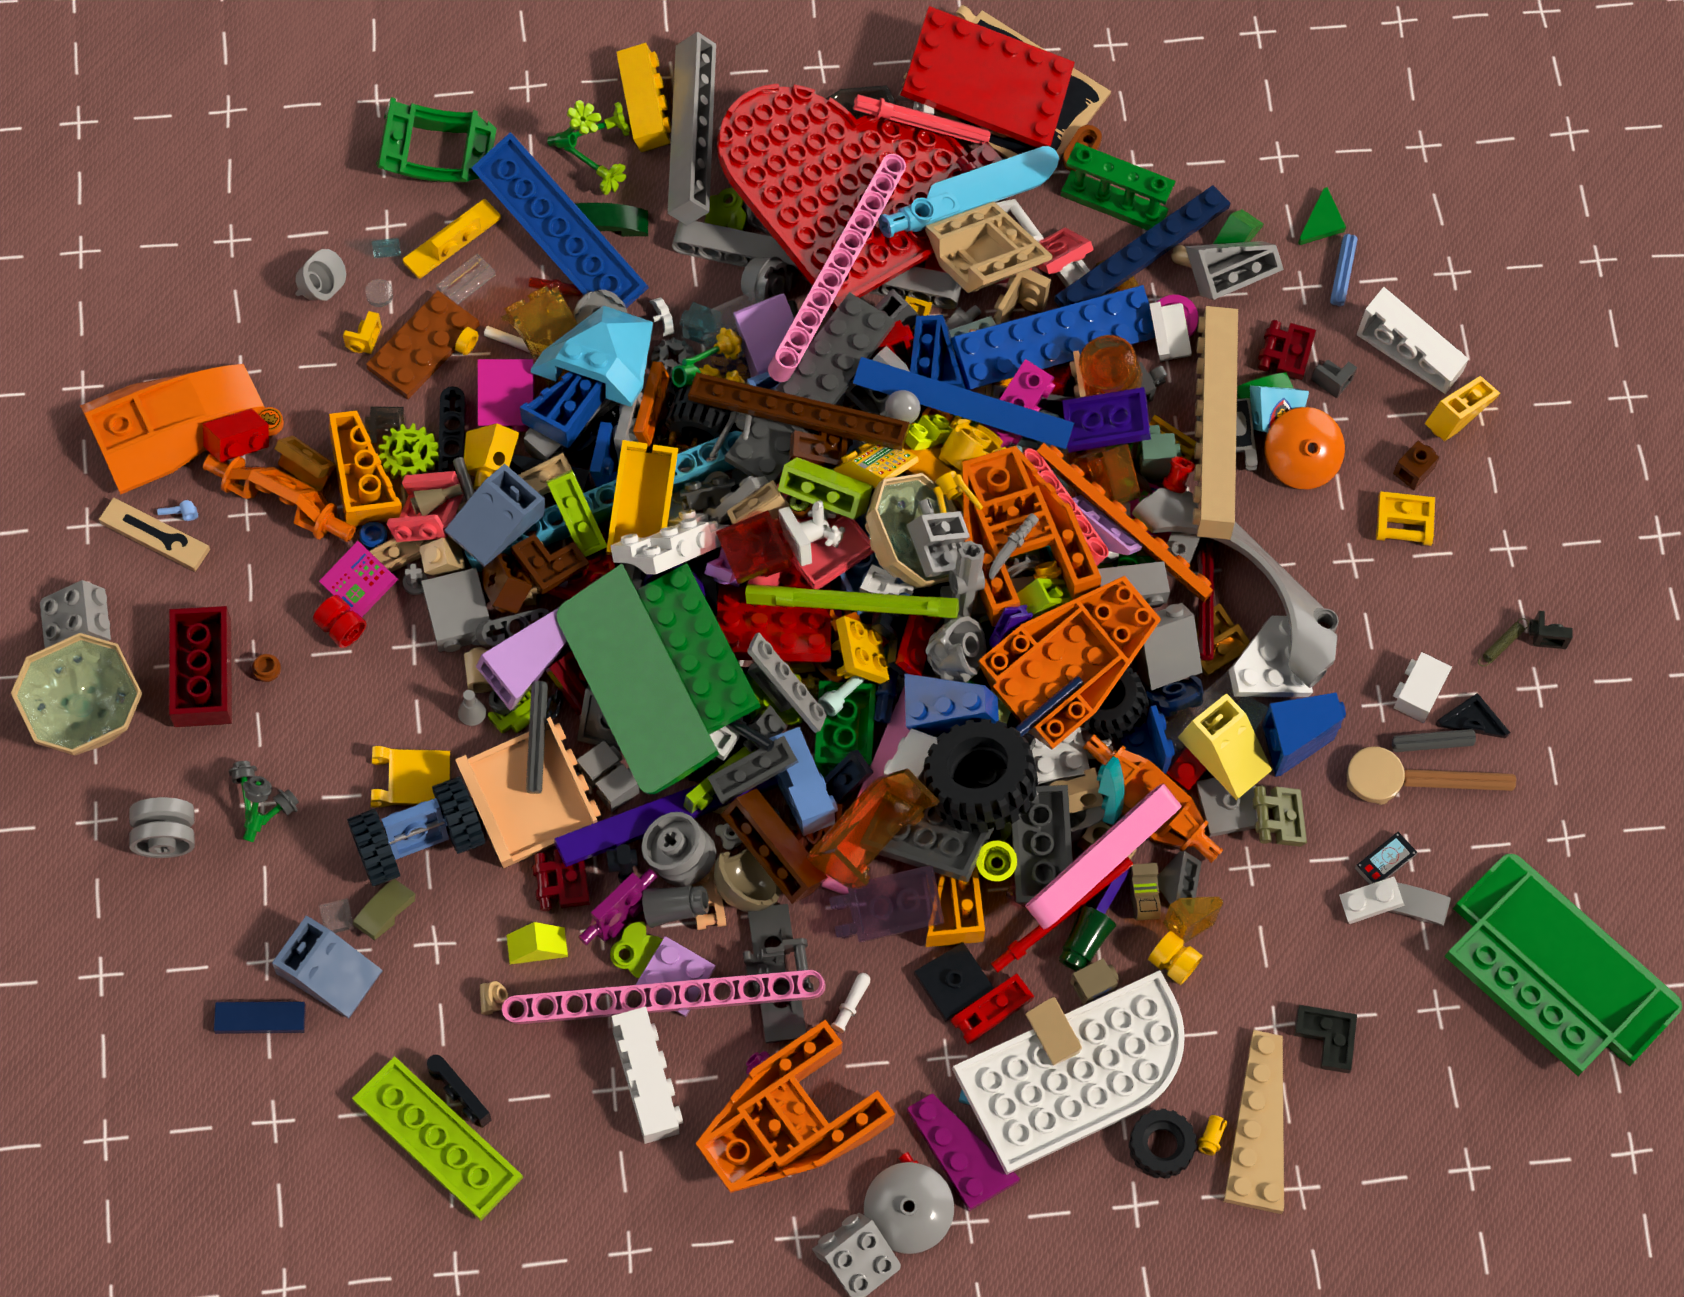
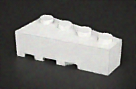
(1411, 341)
(645, 1075)

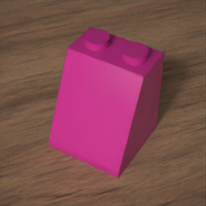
(503, 389)

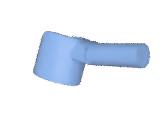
(186, 507)

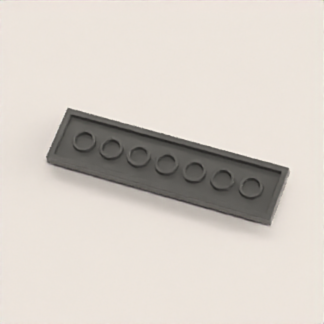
(821, 375)

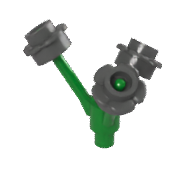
(256, 790)

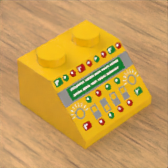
(875, 463)

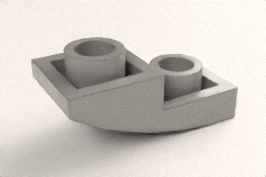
(1423, 904)

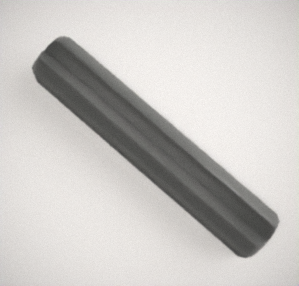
(1433, 740)

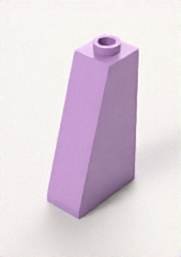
(522, 659)

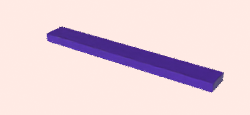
(632, 825)

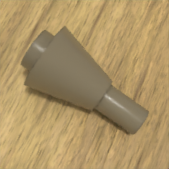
(428, 500)

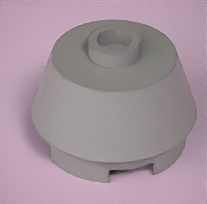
(769, 275)

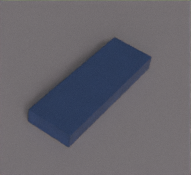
(259, 1017)

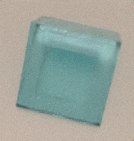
(386, 248)

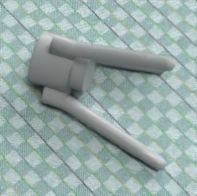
(742, 421)

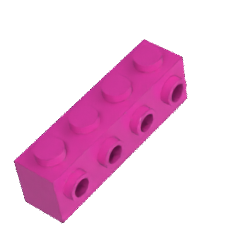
(1026, 391)

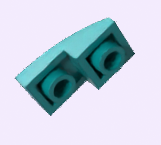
(1112, 787)

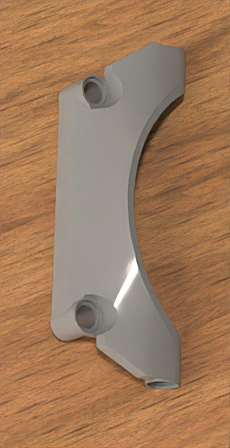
(1311, 644)

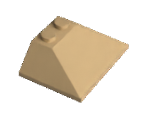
(984, 247)

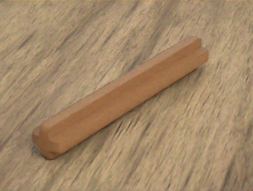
(1459, 780)

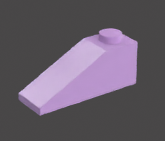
(1112, 535)

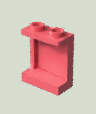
(432, 526)

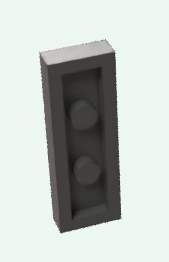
(752, 770)

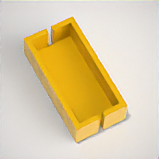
(642, 491)

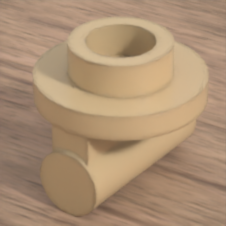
(492, 997)

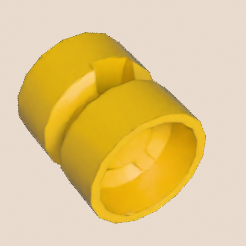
(1174, 957)

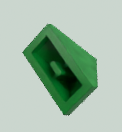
(1239, 228)

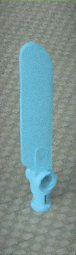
(973, 190)

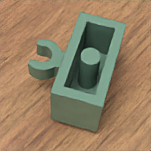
(1156, 454)

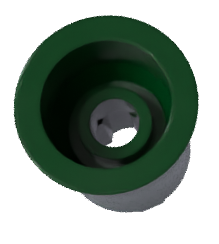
(1086, 938)

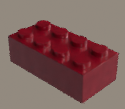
(200, 666)

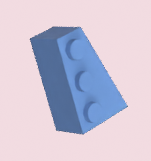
(805, 788)

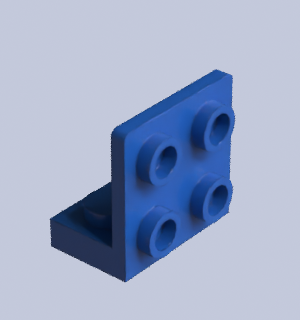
(1150, 740)

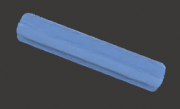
(1343, 270)

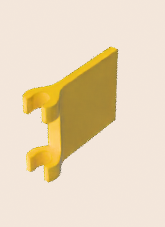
(410, 775)

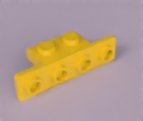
(451, 238)

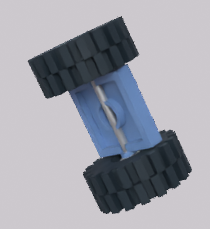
(416, 830)

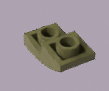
(383, 908)

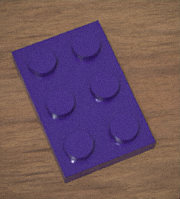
(1107, 419)

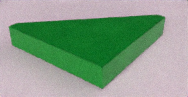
(1323, 221)

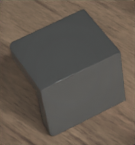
(1333, 378)

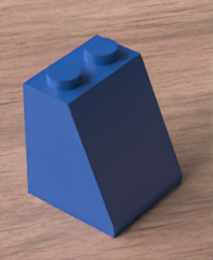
(1301, 728)

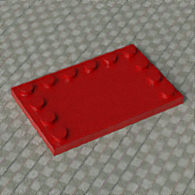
(987, 78)

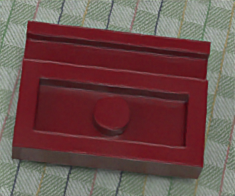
(569, 680)

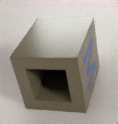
(1094, 981)

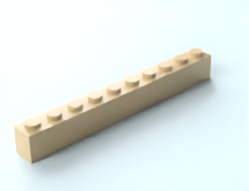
(1217, 423)

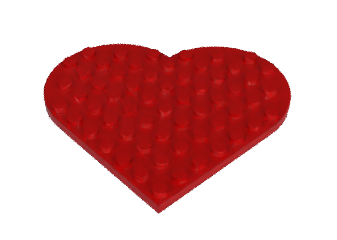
(807, 166)

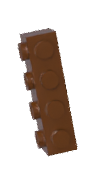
(773, 845)

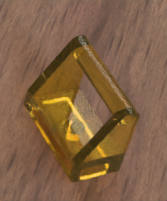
(1192, 916)

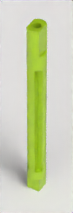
(853, 601)

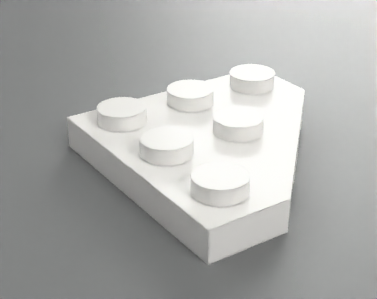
(1264, 665)

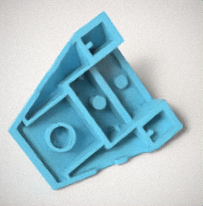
(603, 347)

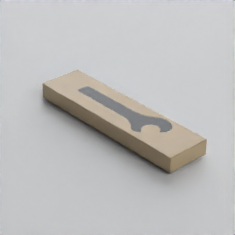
(154, 534)

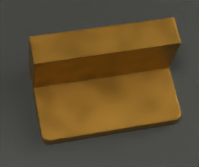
(304, 462)

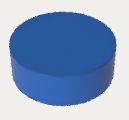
(372, 535)

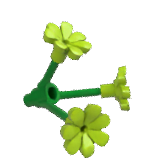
(585, 121)

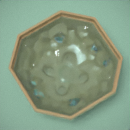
(891, 508)
(76, 694)

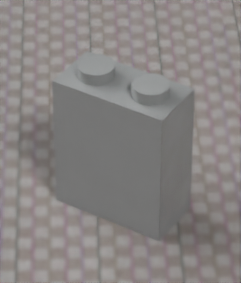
(455, 609)
(1171, 649)

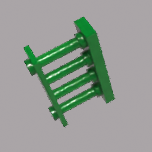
(1111, 200)

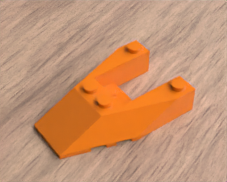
(1009, 492)
(774, 1125)

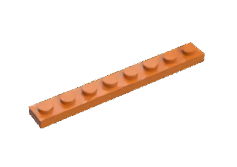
(1155, 548)

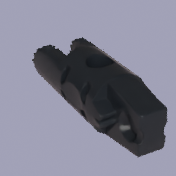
(586, 443)

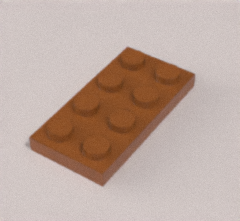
(421, 345)

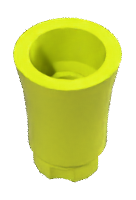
(1004, 853)

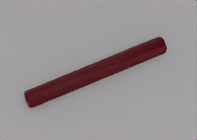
(1206, 609)

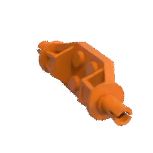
(292, 491)
(1140, 779)

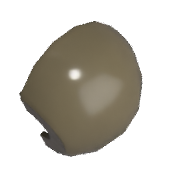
(744, 882)

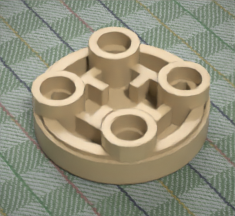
(1375, 775)

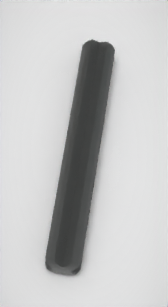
(536, 737)

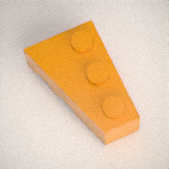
(961, 912)

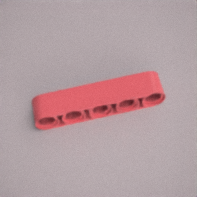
(1096, 545)

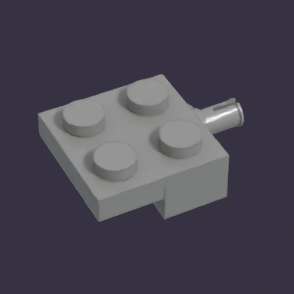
(937, 539)

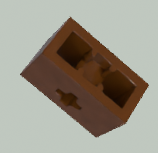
(505, 583)

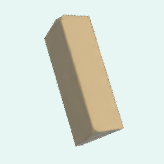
(760, 501)
(1054, 1031)

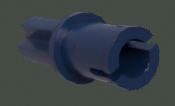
(885, 698)

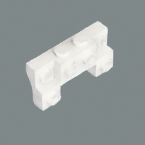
(683, 540)

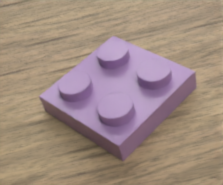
(674, 964)

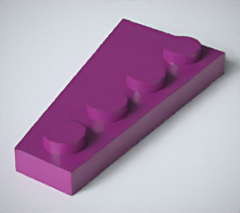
(961, 1154)

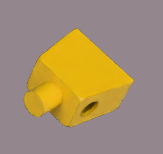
(488, 450)

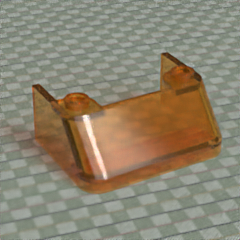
(869, 825)

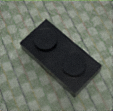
(847, 776)

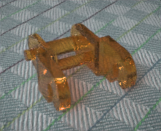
(674, 443)

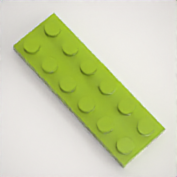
(437, 1138)

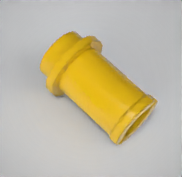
(1210, 1141)

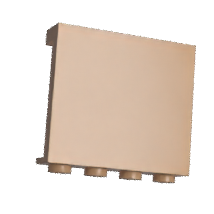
(521, 821)

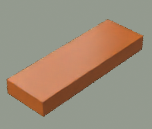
(651, 403)

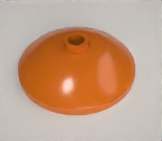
(1288, 448)

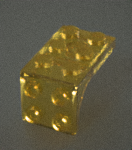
(541, 321)

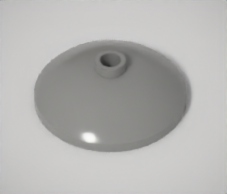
(933, 1210)

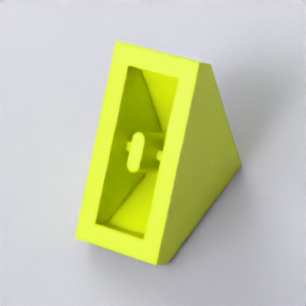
(536, 943)

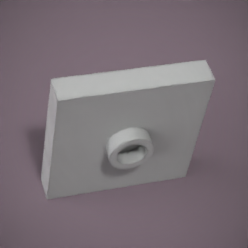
(1223, 811)

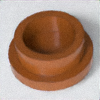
(266, 668)

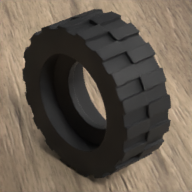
(1162, 1120)

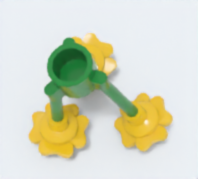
(728, 343)

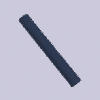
(1051, 704)

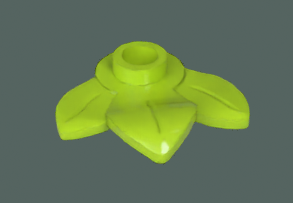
(726, 214)
(640, 946)

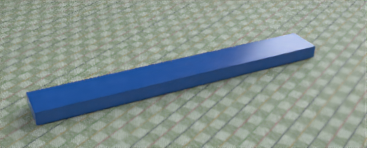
(965, 403)

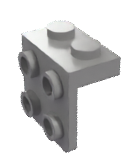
(75, 611)
(858, 1255)

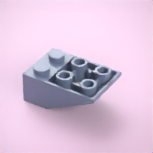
(496, 515)
(326, 967)

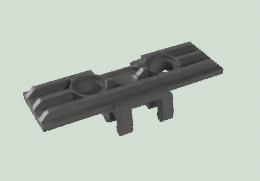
(775, 923)

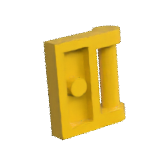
(1405, 510)

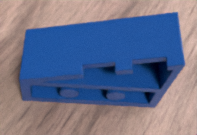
(933, 351)
(939, 704)

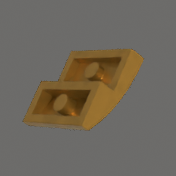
(1228, 641)

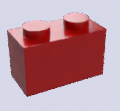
(235, 435)

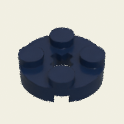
(1177, 696)

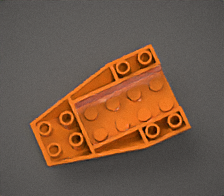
(159, 422)
(1082, 638)

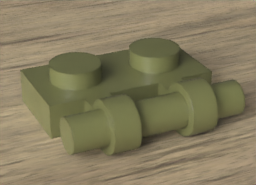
(1287, 815)

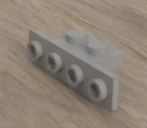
(781, 684)

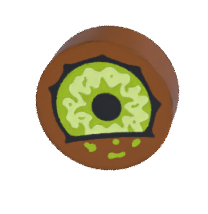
(799, 507)

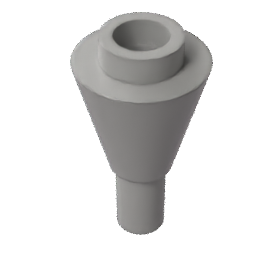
(471, 709)

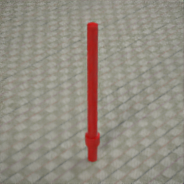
(1018, 948)

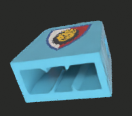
(1271, 402)

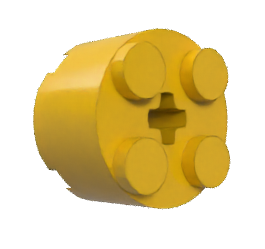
(968, 443)

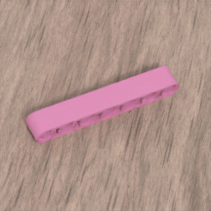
(1103, 856)

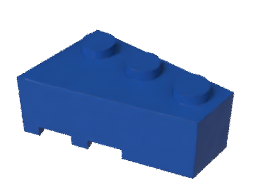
(564, 407)

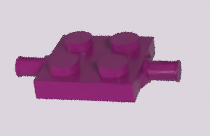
(618, 908)

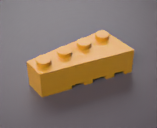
(361, 478)

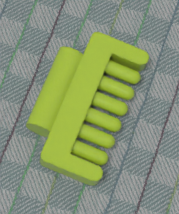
(516, 720)

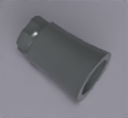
(674, 904)

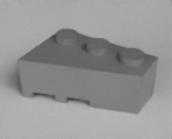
(1231, 266)

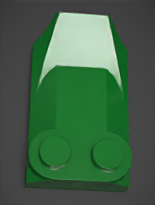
(848, 729)

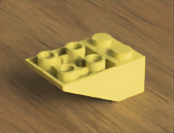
(1227, 746)

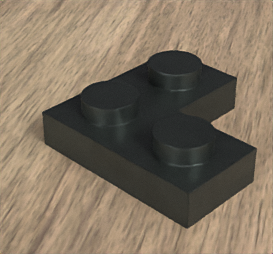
(1334, 1029)

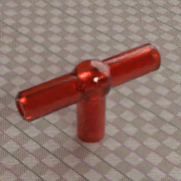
(564, 288)

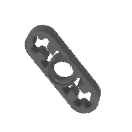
(503, 624)

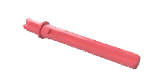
(920, 119)

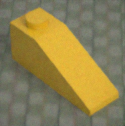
(1461, 408)

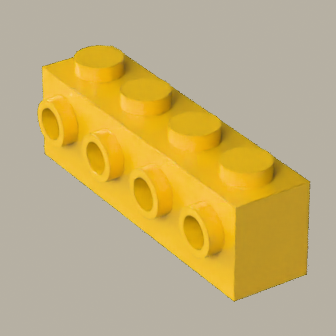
(643, 97)

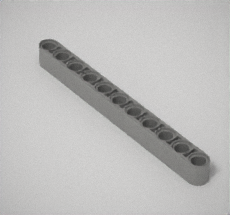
(741, 247)

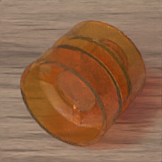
(1109, 365)

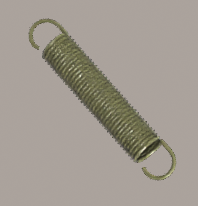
(1503, 642)

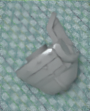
(957, 648)

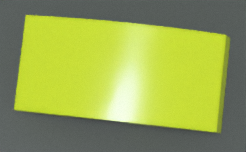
(928, 432)

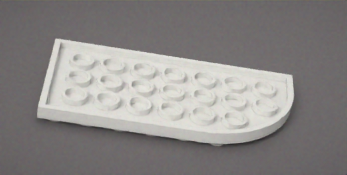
(1125, 1063)

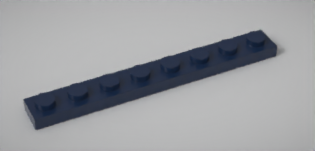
(1146, 248)

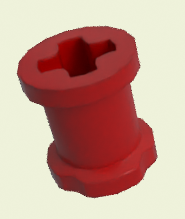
(1178, 474)

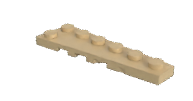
(1258, 1145)

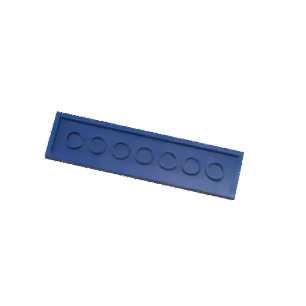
(556, 222)
(1051, 336)

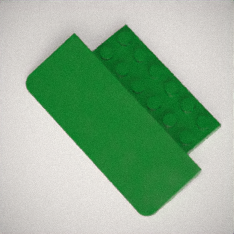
(657, 670)
(1557, 969)

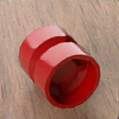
(340, 622)

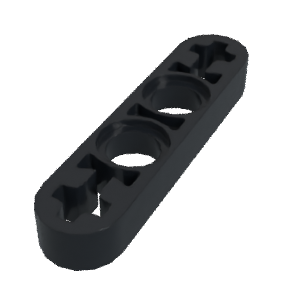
(451, 436)

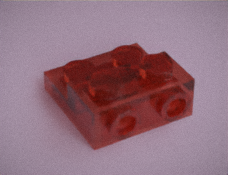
(755, 547)

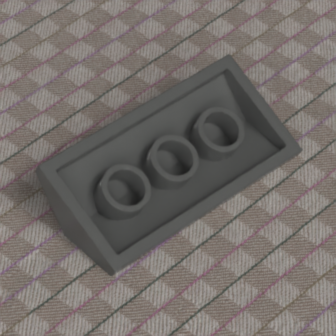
(1042, 841)

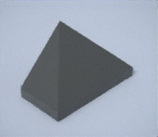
(1180, 877)

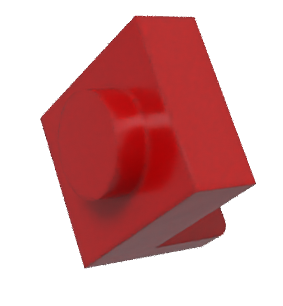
(1186, 769)

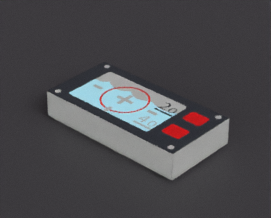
(1386, 859)

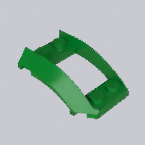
(397, 136)

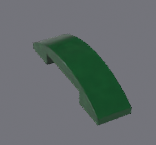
(617, 217)

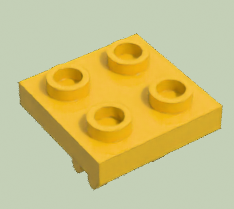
(861, 651)

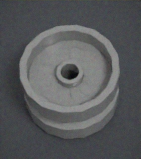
(161, 827)
(678, 849)

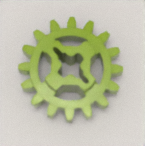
(409, 449)

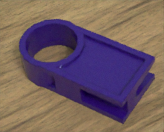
(1009, 620)

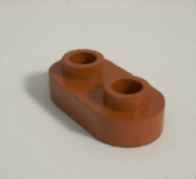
(1086, 132)

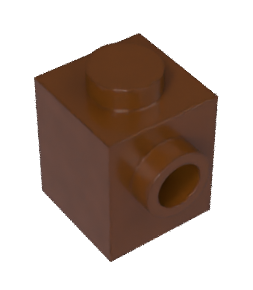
(1416, 464)

